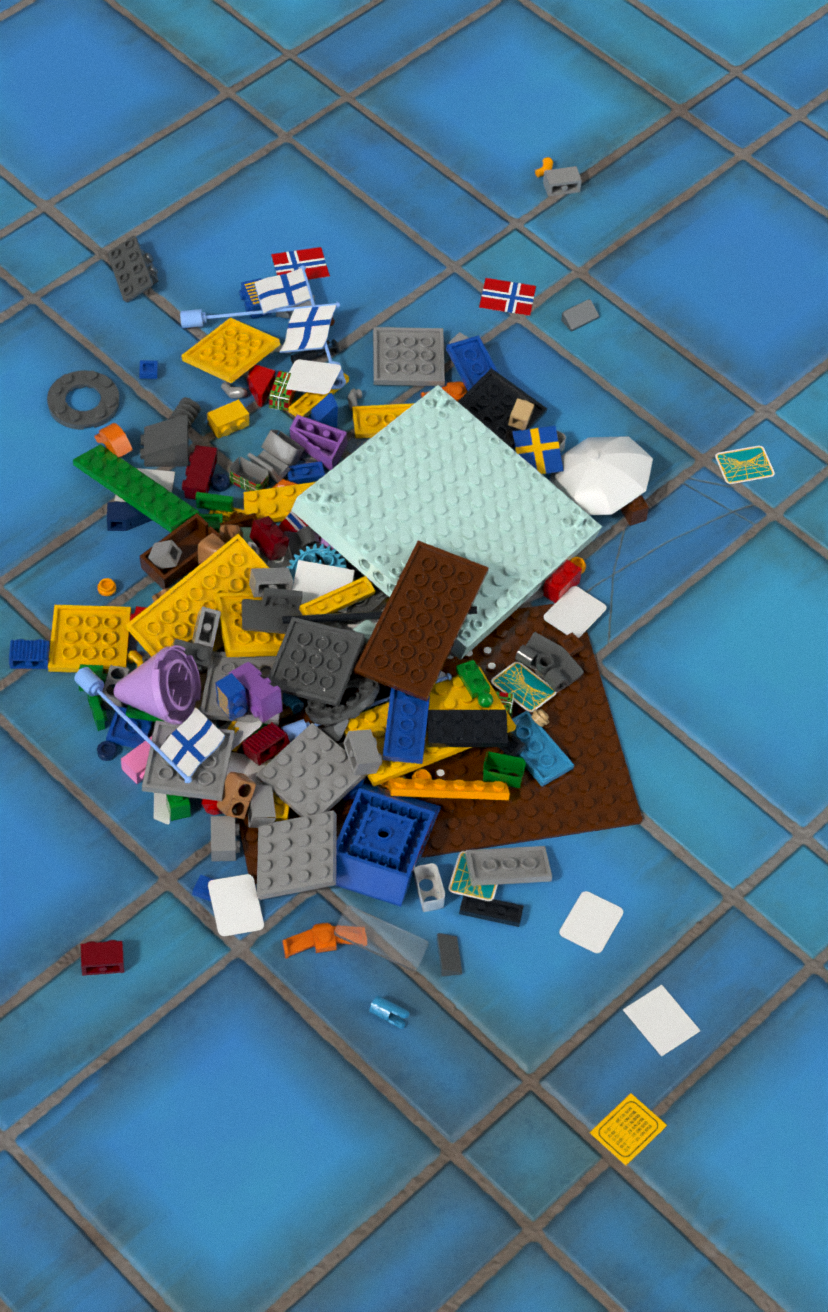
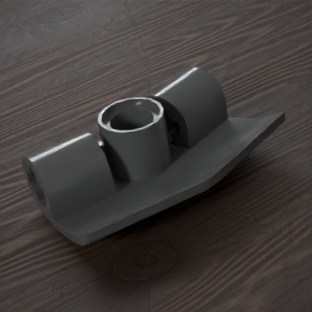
(299, 540)
(559, 667)

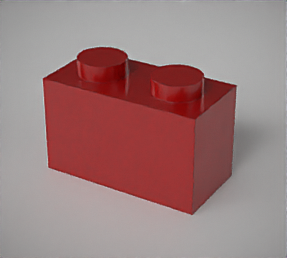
(562, 580)

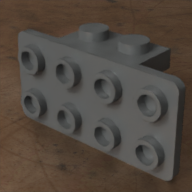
(132, 268)
(267, 613)

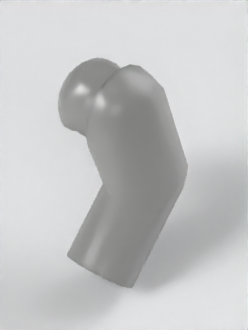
(233, 392)
(352, 397)

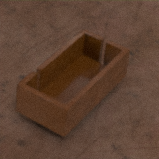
(187, 539)

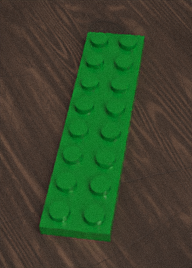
(135, 487)

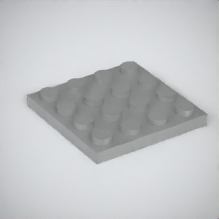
(408, 356)
(219, 668)
(310, 773)
(206, 781)
(296, 855)

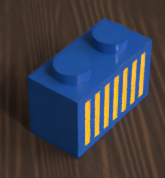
(250, 297)
(231, 697)

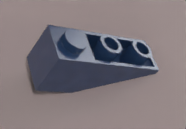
(124, 517)

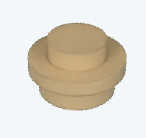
(540, 717)

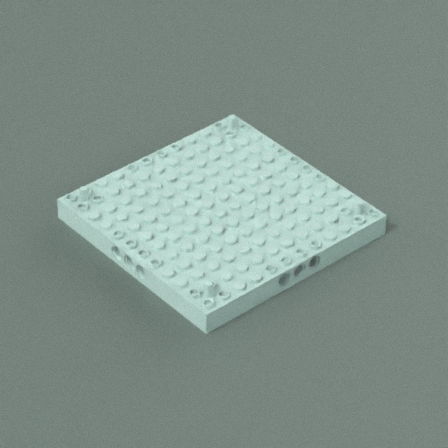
(454, 487)

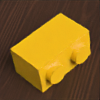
(228, 419)

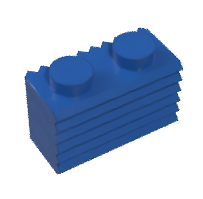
(29, 654)

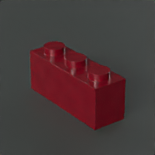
(200, 471)

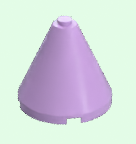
(163, 686)

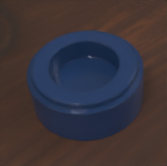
(220, 482)
(107, 751)

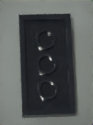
(467, 728)

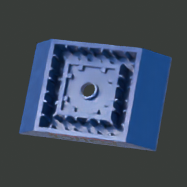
(378, 864)

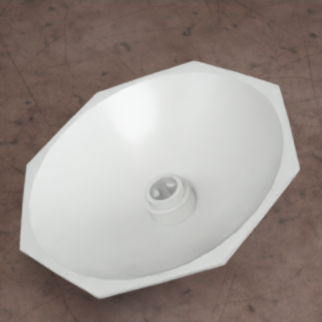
(603, 474)

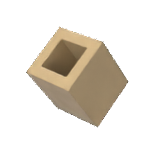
(521, 414)

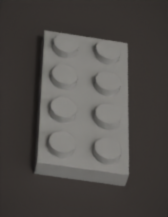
(508, 865)

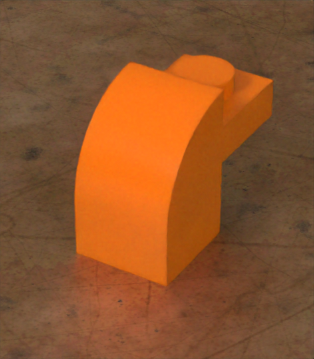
(114, 439)

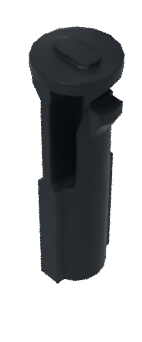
(312, 354)

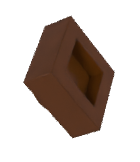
(571, 644)

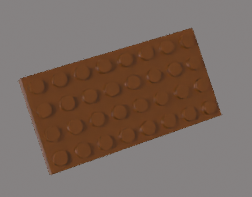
(421, 620)

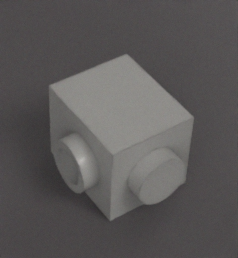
(165, 554)

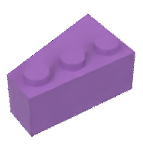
(319, 440)
(260, 695)

